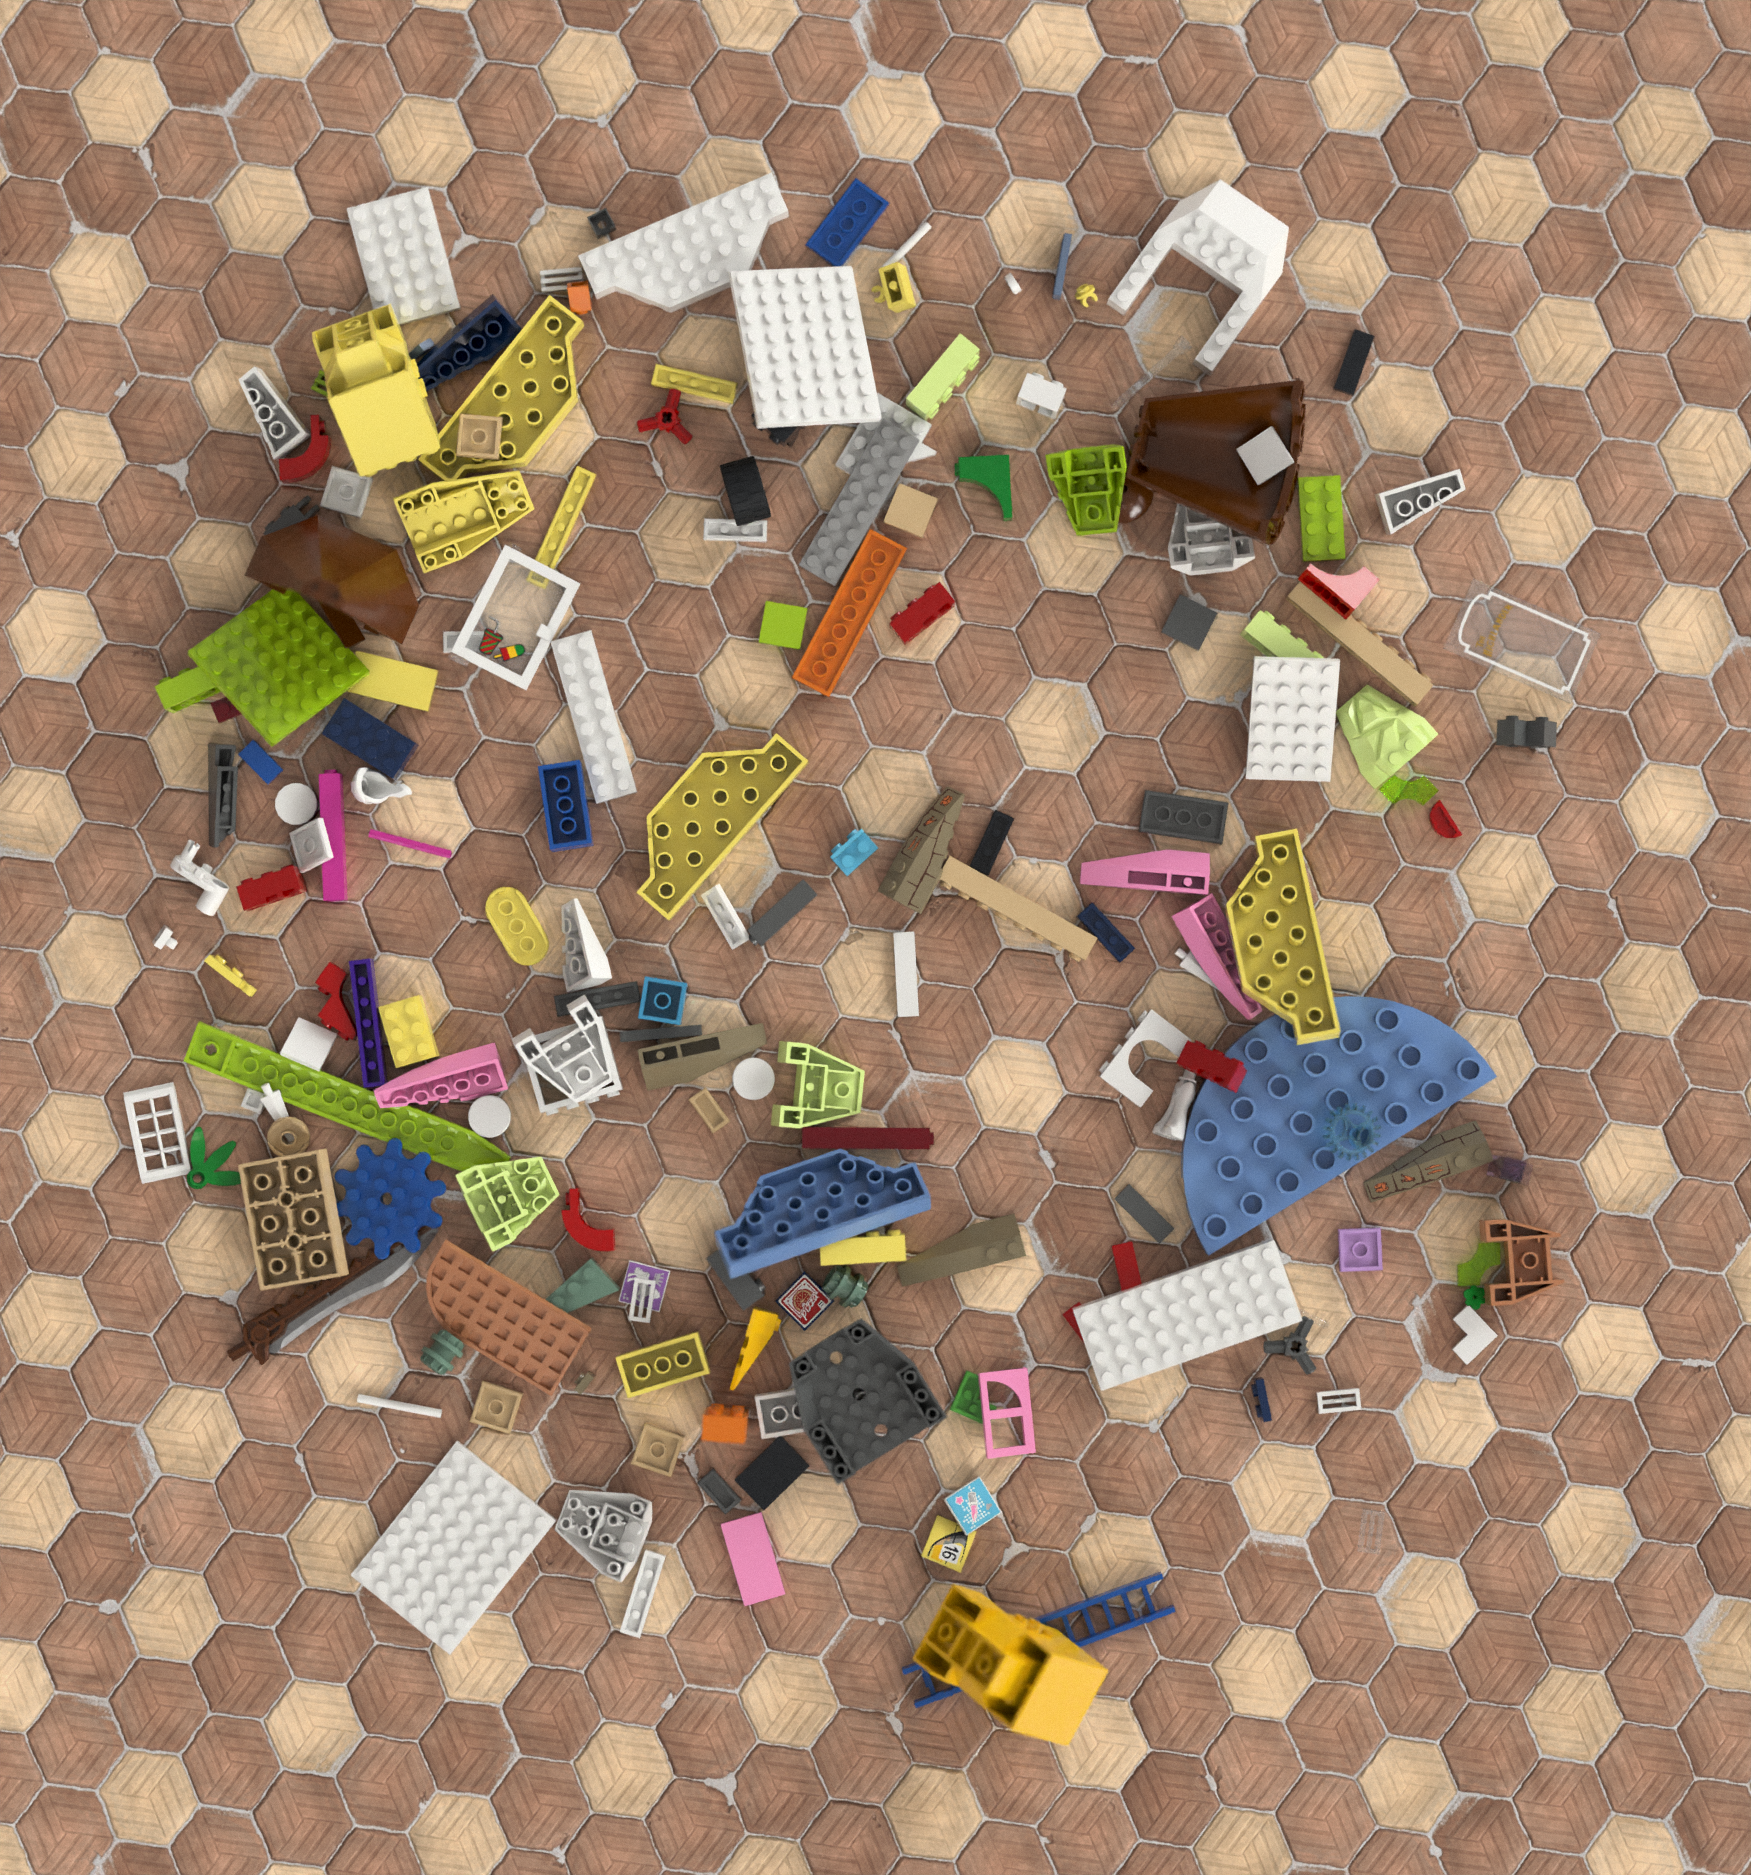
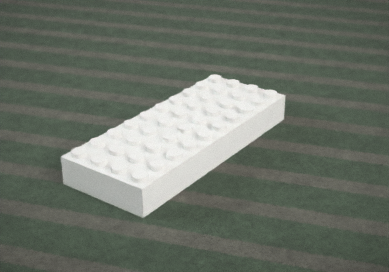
(1187, 1314)

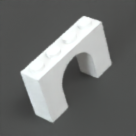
(1118, 1072)

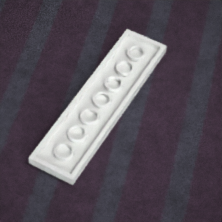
(593, 717)

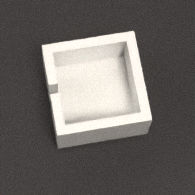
(1042, 393)

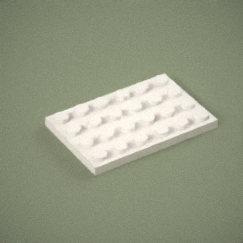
(404, 256)
(1292, 718)

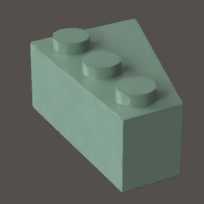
(583, 1287)

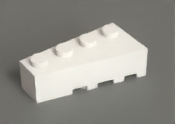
(1413, 500)

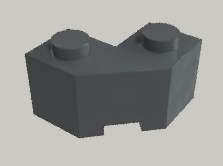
(1532, 734)

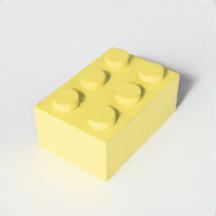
(408, 1031)

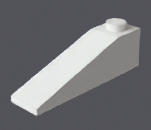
(585, 958)

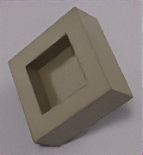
(583, 1381)

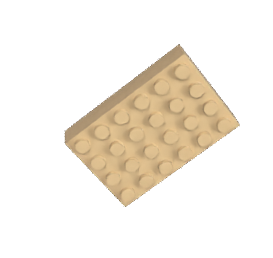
(293, 1219)

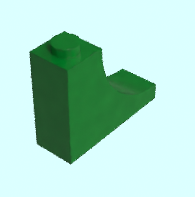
(991, 474)

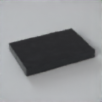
(772, 1472)

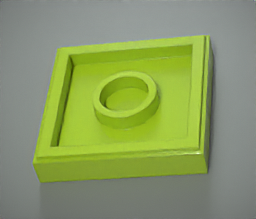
(783, 625)

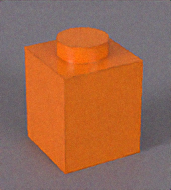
(579, 297)

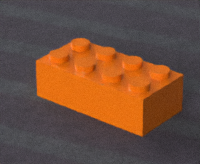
(725, 1424)

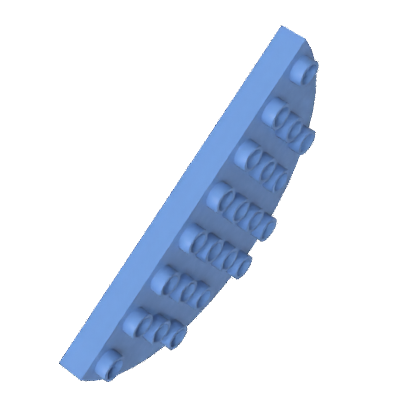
(1266, 1144)

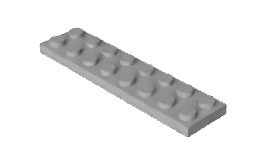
(859, 502)

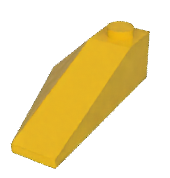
(758, 1333)

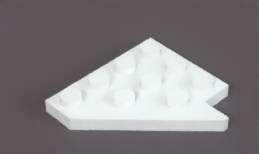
(865, 431)

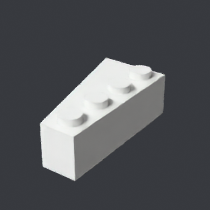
(277, 420)

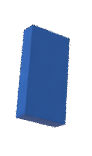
(260, 762)

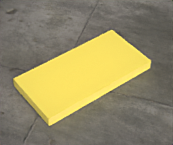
(396, 682)

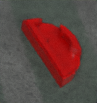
(1442, 822)

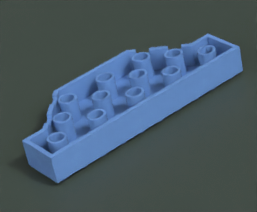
(818, 1206)

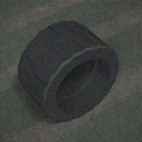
(745, 490)

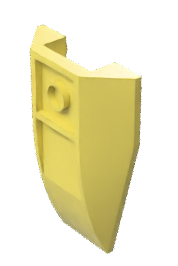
(461, 515)

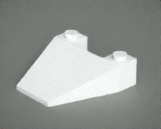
(574, 1058)

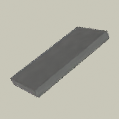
(1183, 817)

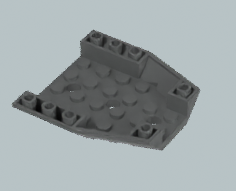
(845, 1427)

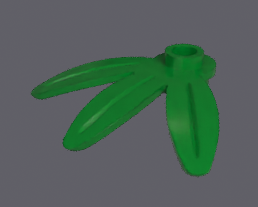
(215, 1160)

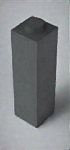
(781, 913)

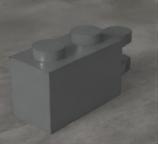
(292, 515)

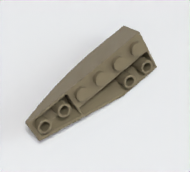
(693, 1057)

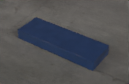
(1106, 932)

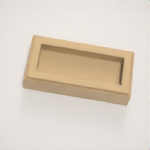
(709, 1110)

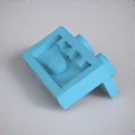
(853, 852)

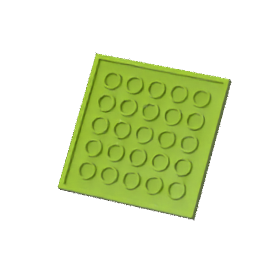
(278, 663)

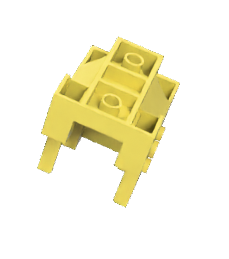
(376, 391)

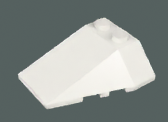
(1206, 546)

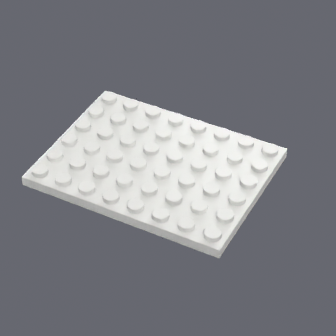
(804, 346)
(453, 1547)

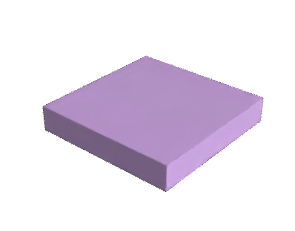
(1360, 1249)

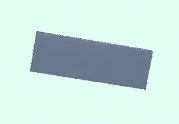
(1062, 263)

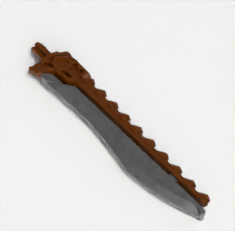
(271, 1323)

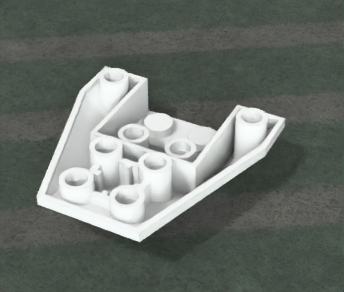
(606, 1528)

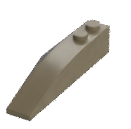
(969, 1249)

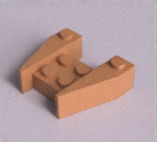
(1525, 1261)

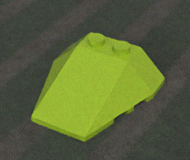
(1090, 485)

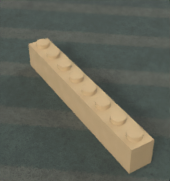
(1363, 645)
(1017, 908)

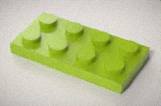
(1321, 518)

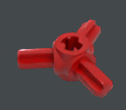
(658, 421)

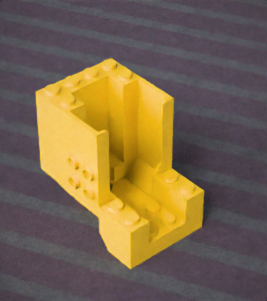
(1011, 1665)

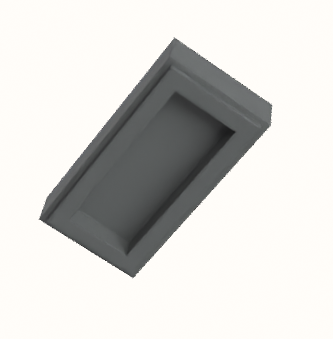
(719, 1491)

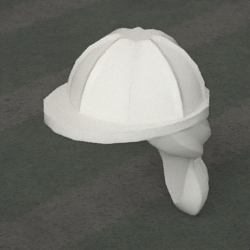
(373, 787)

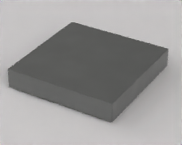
(1189, 622)

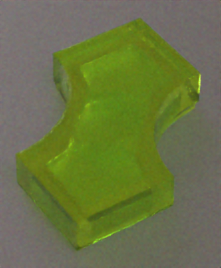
(1418, 790)
(1471, 1271)

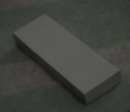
(1144, 1213)

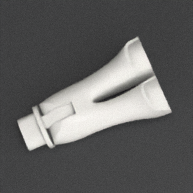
(1174, 1120)

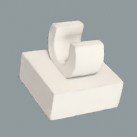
(163, 938)

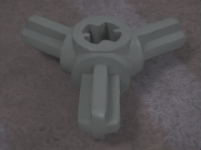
(1284, 1346)

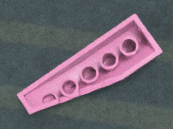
(1210, 942)
(456, 1076)

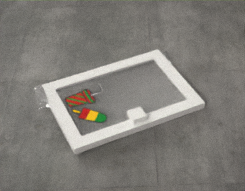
(514, 617)

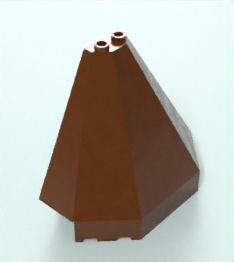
(339, 571)

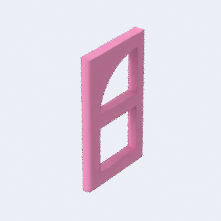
(1018, 1381)

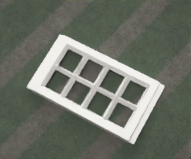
(149, 1094)

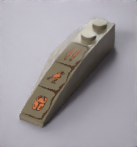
(920, 859)
(1434, 1160)

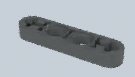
(660, 1033)

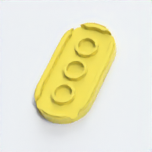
(516, 926)

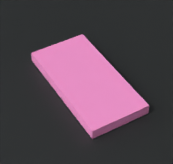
(752, 1558)

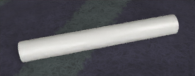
(908, 244)

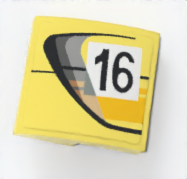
(948, 1544)

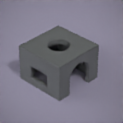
(594, 220)

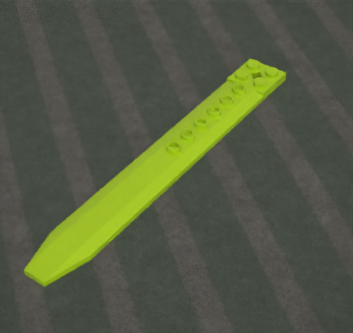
(339, 1100)

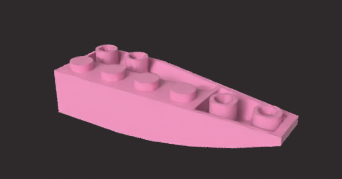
(1152, 871)

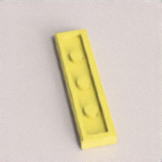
(694, 384)

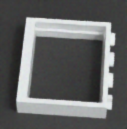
(569, 1103)

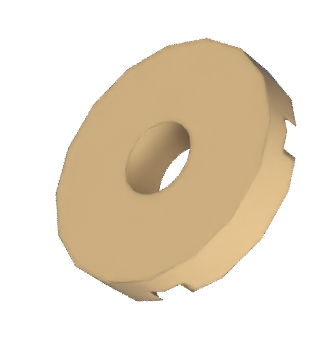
(288, 1125)

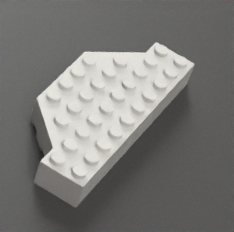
(688, 251)

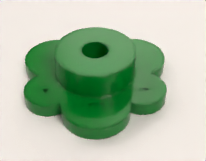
(1478, 1299)

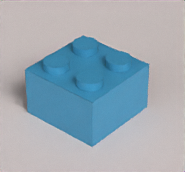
(663, 1000)

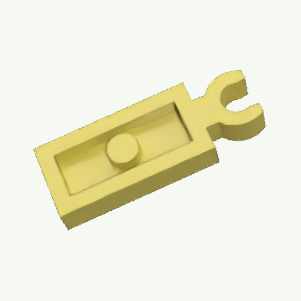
(233, 975)

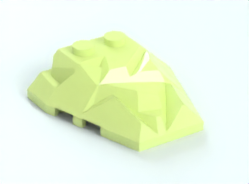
(1382, 733)
(506, 1197)

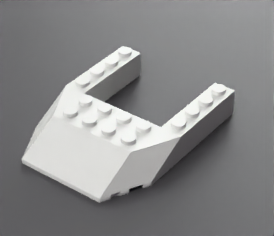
(1227, 240)

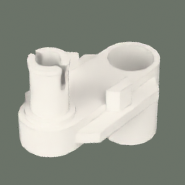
(213, 888)

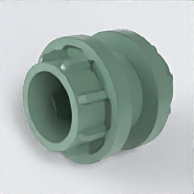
(845, 1286)
(442, 1352)

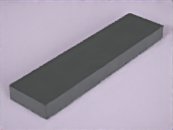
(601, 997)

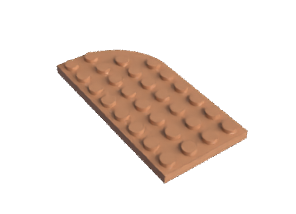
(502, 1318)

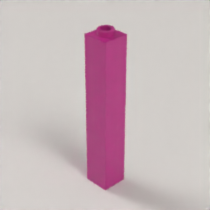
(332, 812)

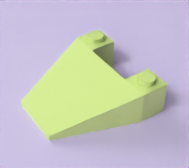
(823, 1087)

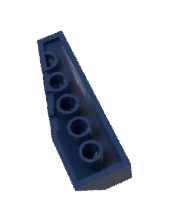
(469, 343)

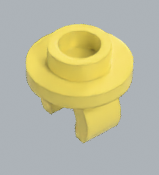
(1084, 292)

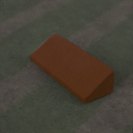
(344, 626)

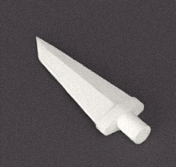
(1191, 964)
(275, 1105)

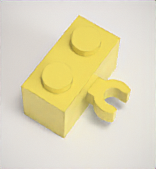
(895, 288)

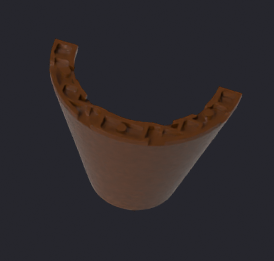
(1191, 454)

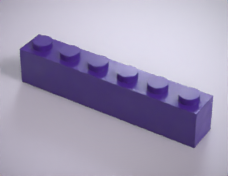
(368, 1022)

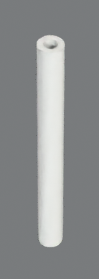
(399, 1405)

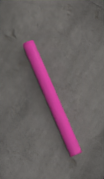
(410, 843)

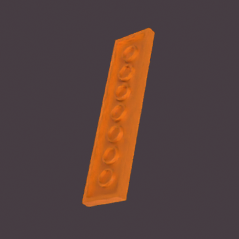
(849, 613)

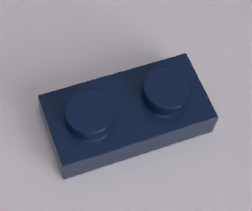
(1259, 1390)

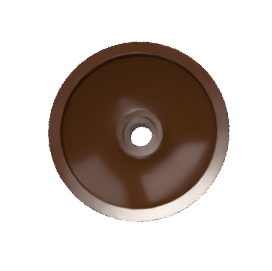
(1134, 501)

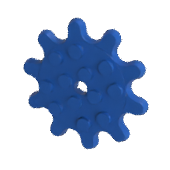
(409, 1192)

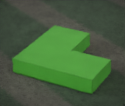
(966, 1399)

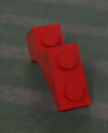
(335, 1011)

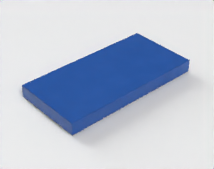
(847, 224)

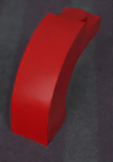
(311, 461)
(580, 1231)

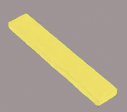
(565, 517)

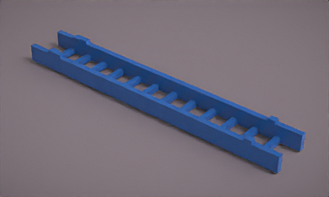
(1062, 1612)

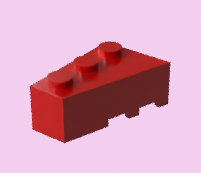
(922, 613)
(271, 887)
(1212, 1065)

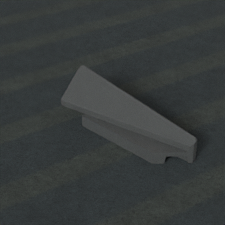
(221, 791)

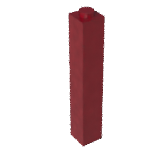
(867, 1138)

